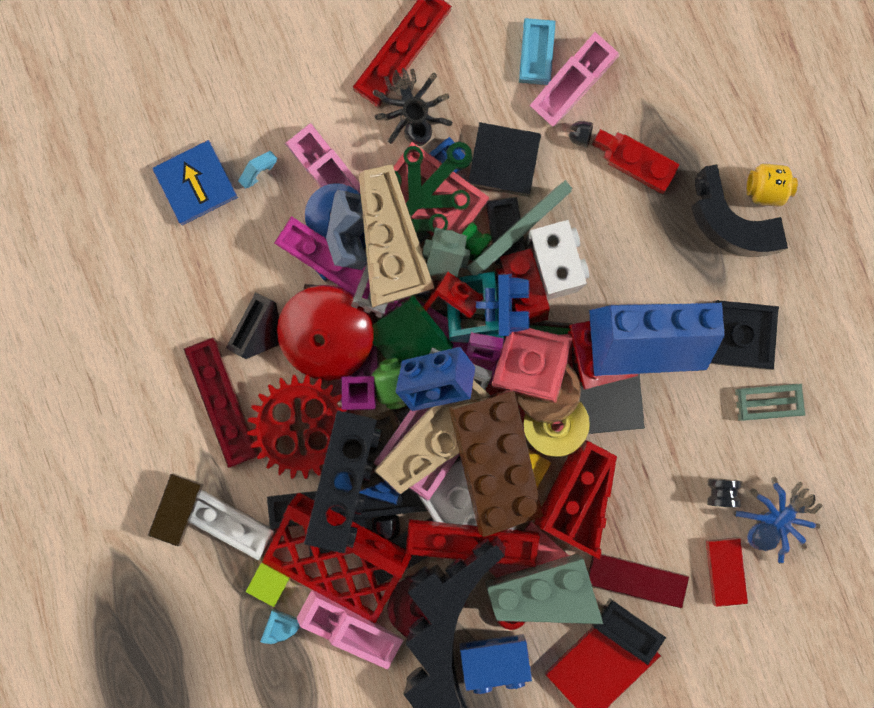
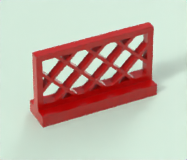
(367, 546)

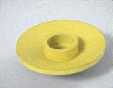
(558, 443)

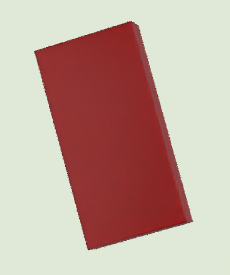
(726, 572)

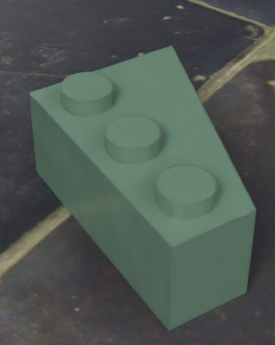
(546, 593)

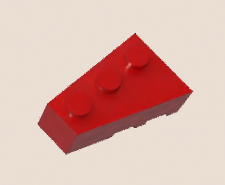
(580, 498)

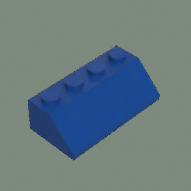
(655, 337)

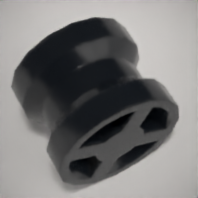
(724, 493)

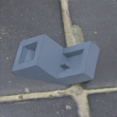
(345, 229)

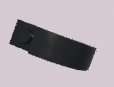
(728, 229)

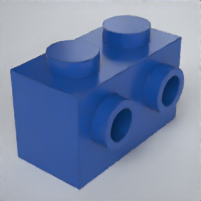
(436, 379)
(495, 663)

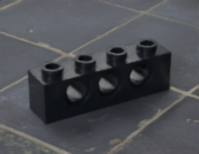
(346, 428)

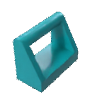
(477, 283)

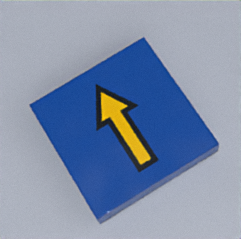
(195, 182)

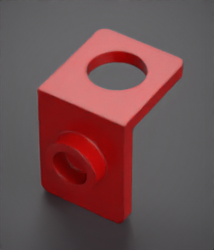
(456, 294)

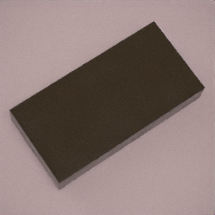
(175, 509)

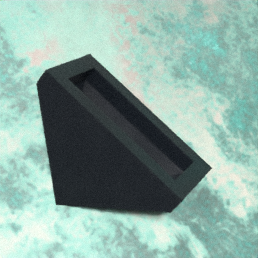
(256, 328)

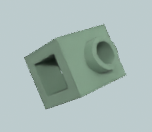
(445, 253)

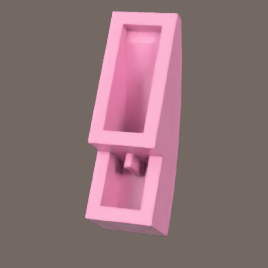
(574, 79)
(320, 159)
(348, 630)

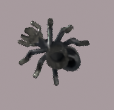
(414, 109)

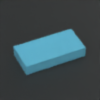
(537, 51)

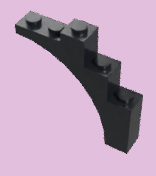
(432, 639)

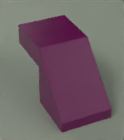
(359, 387)

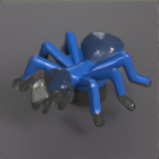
(777, 524)

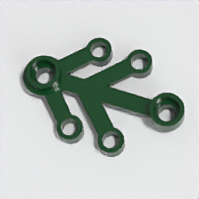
(421, 196)

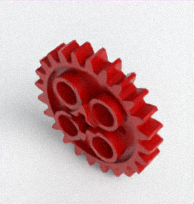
(270, 429)

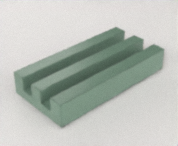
(742, 404)

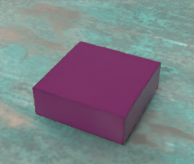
(484, 347)

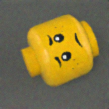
(771, 185)

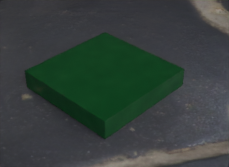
(408, 332)

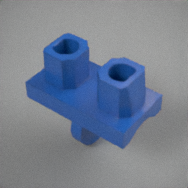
(509, 320)

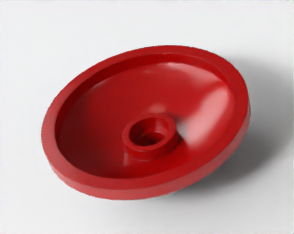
(329, 313)

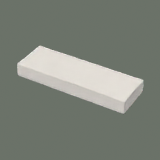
(231, 525)

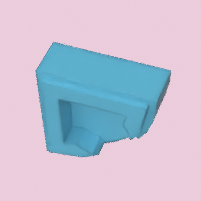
(255, 166)
(279, 627)

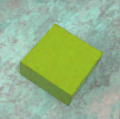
(267, 584)

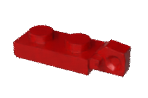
(636, 160)

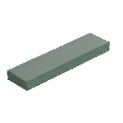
(523, 225)

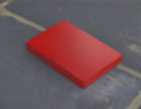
(596, 671)

